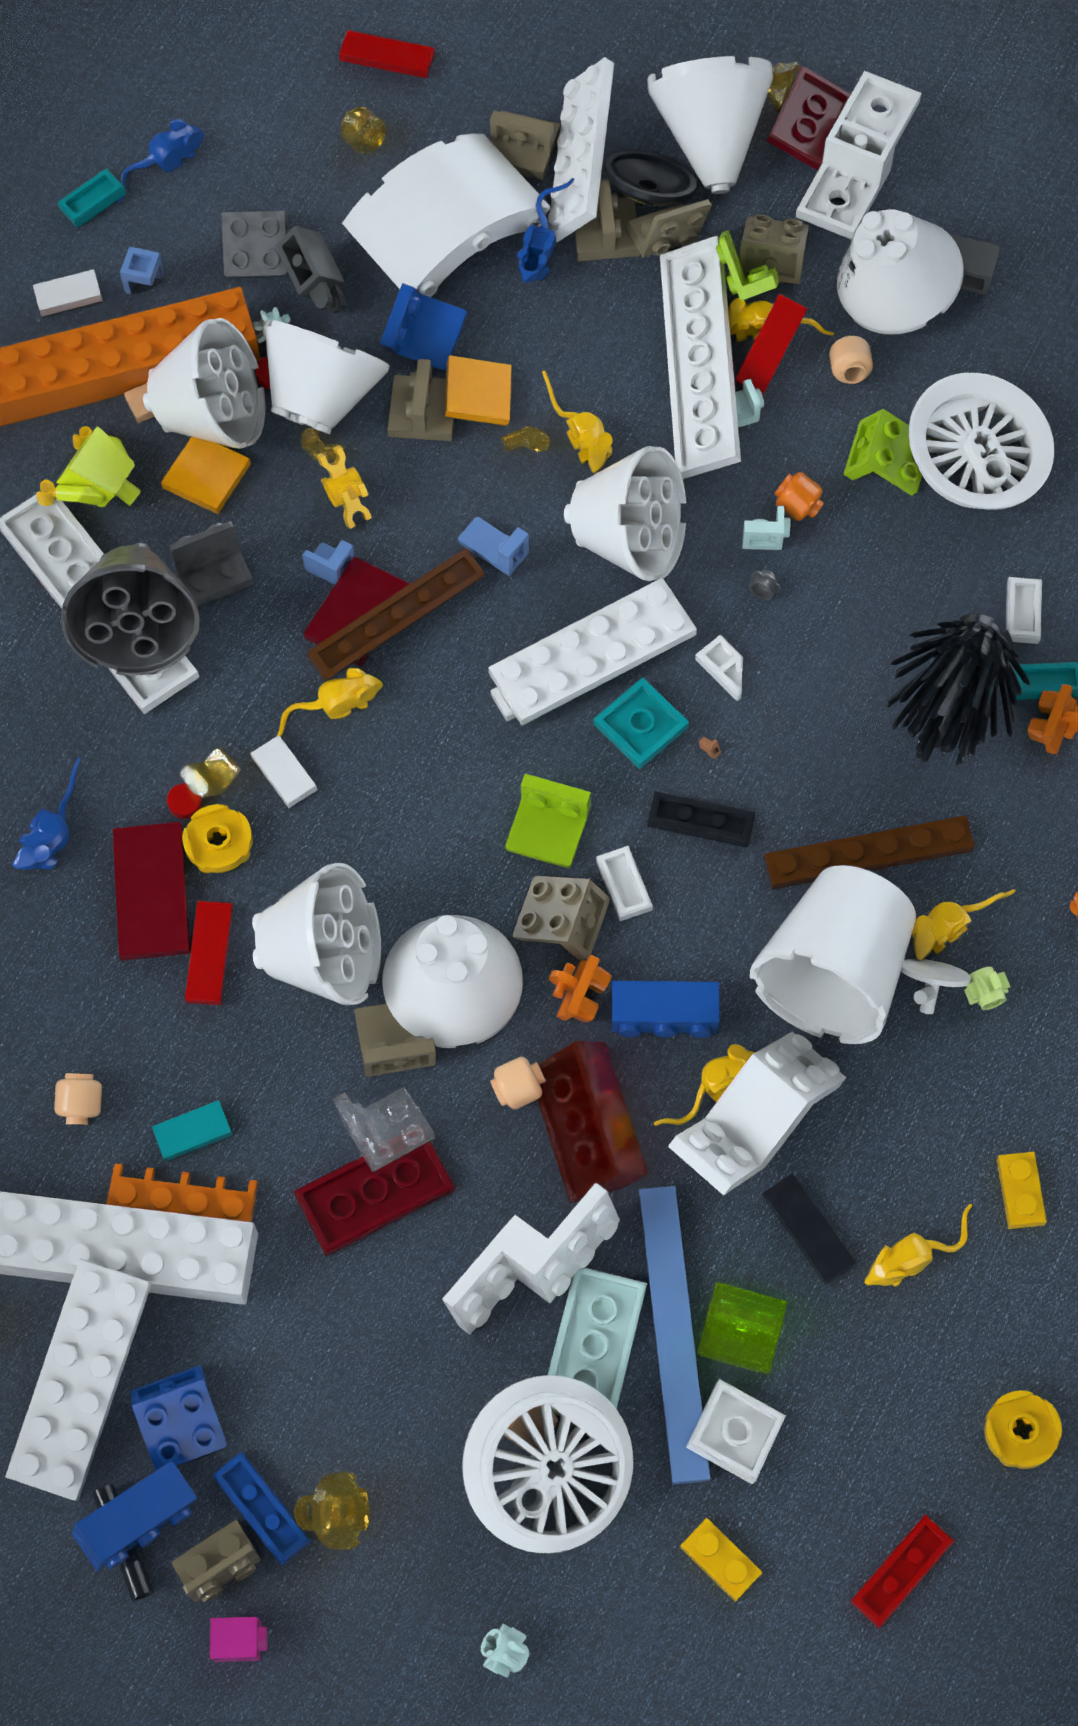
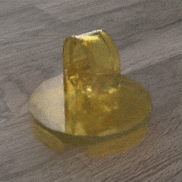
(337, 1511)

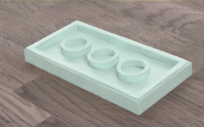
(598, 1331)

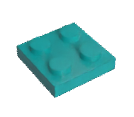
(641, 723)

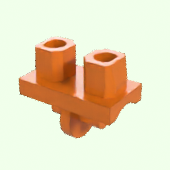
(1061, 721)
(586, 976)

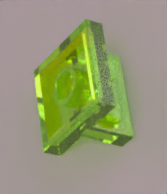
(742, 1328)

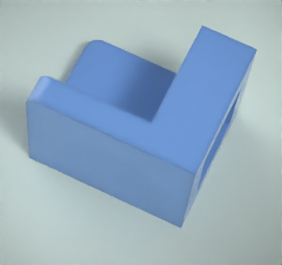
(140, 267)
(329, 561)

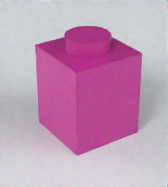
(237, 1639)

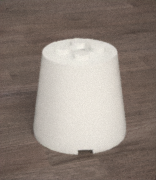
(838, 956)

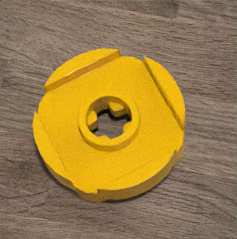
(221, 857)
(1032, 1410)

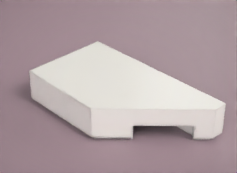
(723, 664)

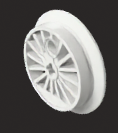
(976, 446)
(591, 1415)

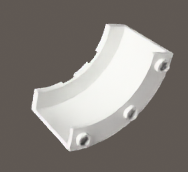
(442, 210)

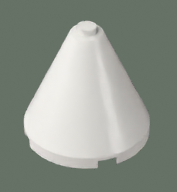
(713, 112)

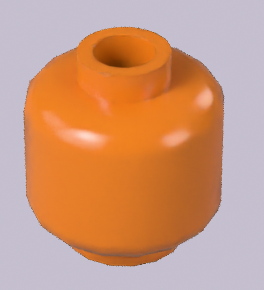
(799, 496)

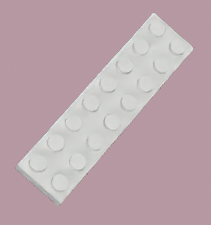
(699, 359)
(59, 556)

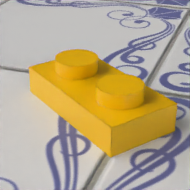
(1021, 1190)
(721, 1559)

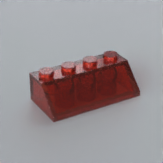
(588, 1120)

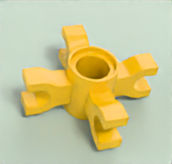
(344, 487)

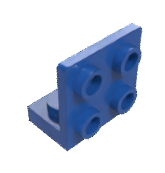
(423, 327)
(177, 1418)

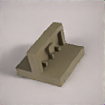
(524, 141)
(607, 233)
(419, 406)

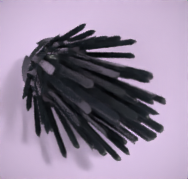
(964, 677)

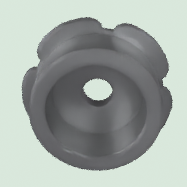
(764, 584)

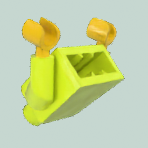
(94, 472)

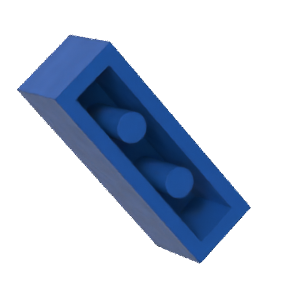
(665, 1008)
(135, 1517)

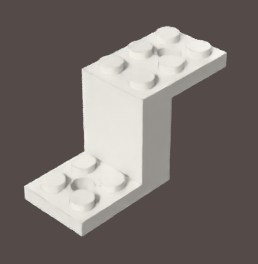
(757, 1112)

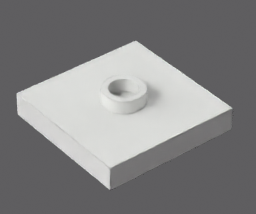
(736, 1431)

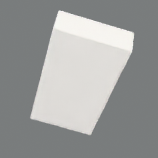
(67, 293)
(1024, 609)
(283, 771)
(624, 883)

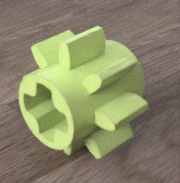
(987, 988)

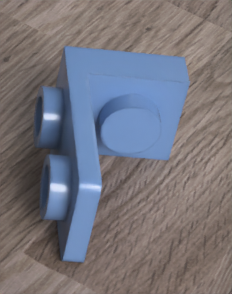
(495, 547)

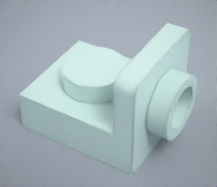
(748, 404)
(766, 534)

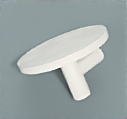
(934, 975)

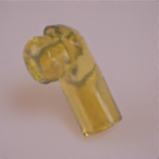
(527, 437)
(314, 445)

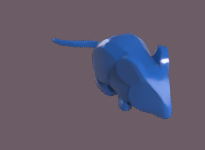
(169, 148)
(538, 243)
(47, 835)

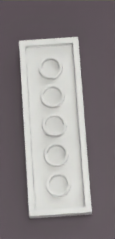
(581, 149)
(592, 651)
(78, 1380)

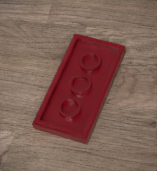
(150, 891)
(360, 1202)

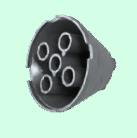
(130, 613)

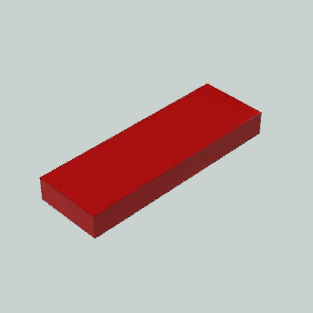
(387, 54)
(771, 343)
(209, 953)
(902, 1571)

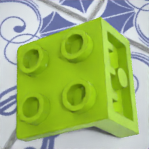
(759, 279)
(884, 448)
(549, 821)

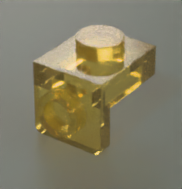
(782, 79)
(212, 775)

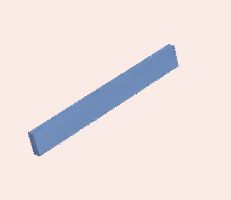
(673, 1331)

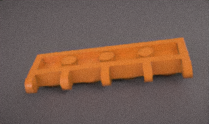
(182, 1197)

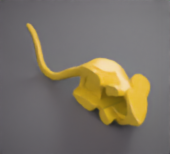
(749, 318)
(585, 434)
(340, 696)
(944, 924)
(715, 1079)
(909, 1257)

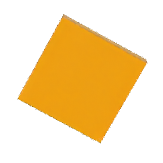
(478, 390)
(206, 474)

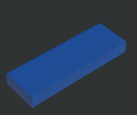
(261, 1508)

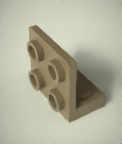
(668, 228)
(775, 245)
(563, 913)
(387, 1045)
(216, 1562)

